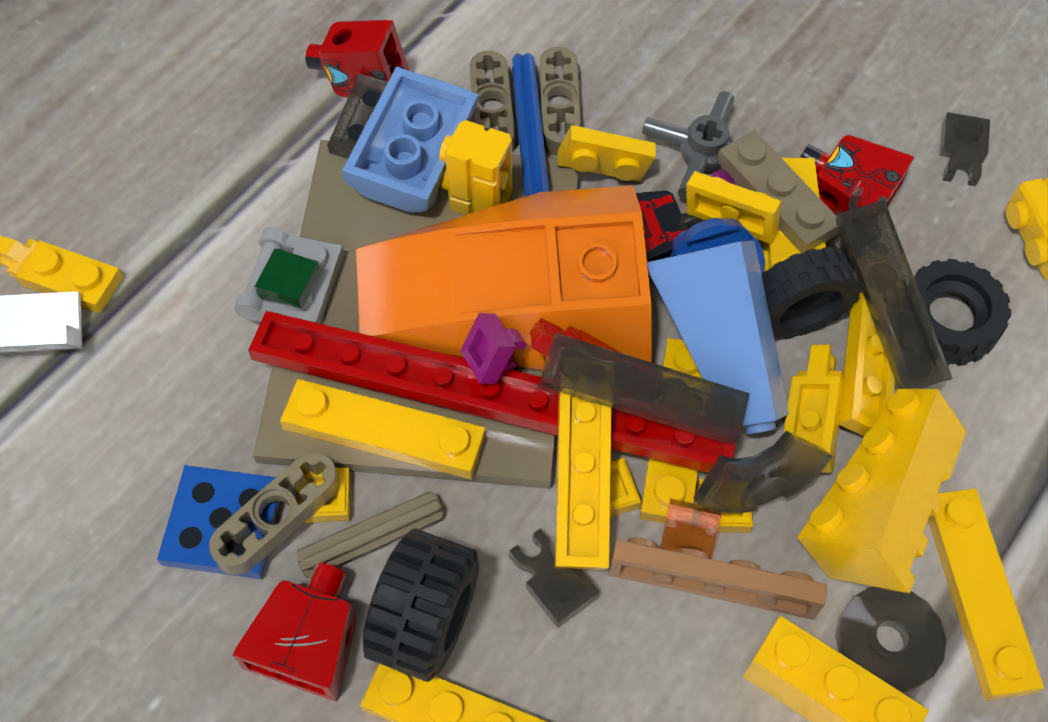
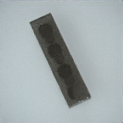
(893, 297)
(644, 389)

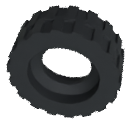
(809, 291)
(981, 293)

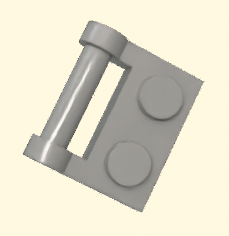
(330, 260)

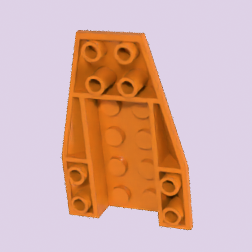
(541, 256)

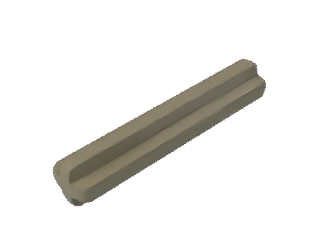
(370, 533)

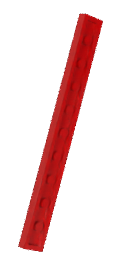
(451, 384)

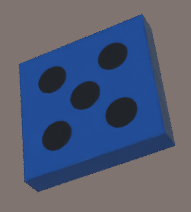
(201, 506)

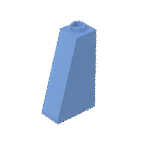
(726, 324)

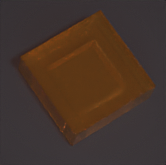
(690, 527)

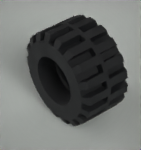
(420, 604)

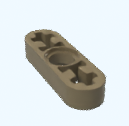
(550, 86)
(498, 90)
(236, 526)

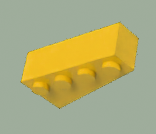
(884, 495)

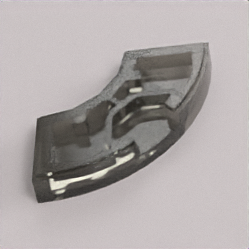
(755, 480)

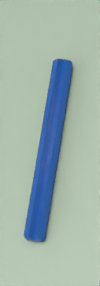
(529, 125)

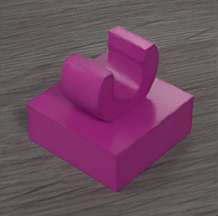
(490, 348)

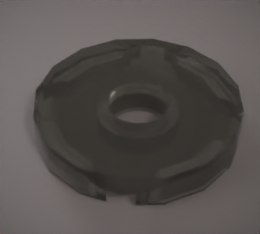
(909, 615)

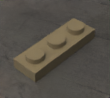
(760, 169)

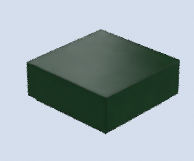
(287, 278)

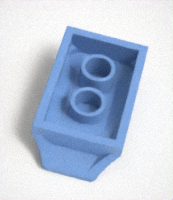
(402, 141)

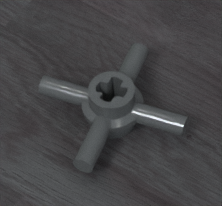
(698, 142)

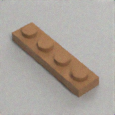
(733, 582)

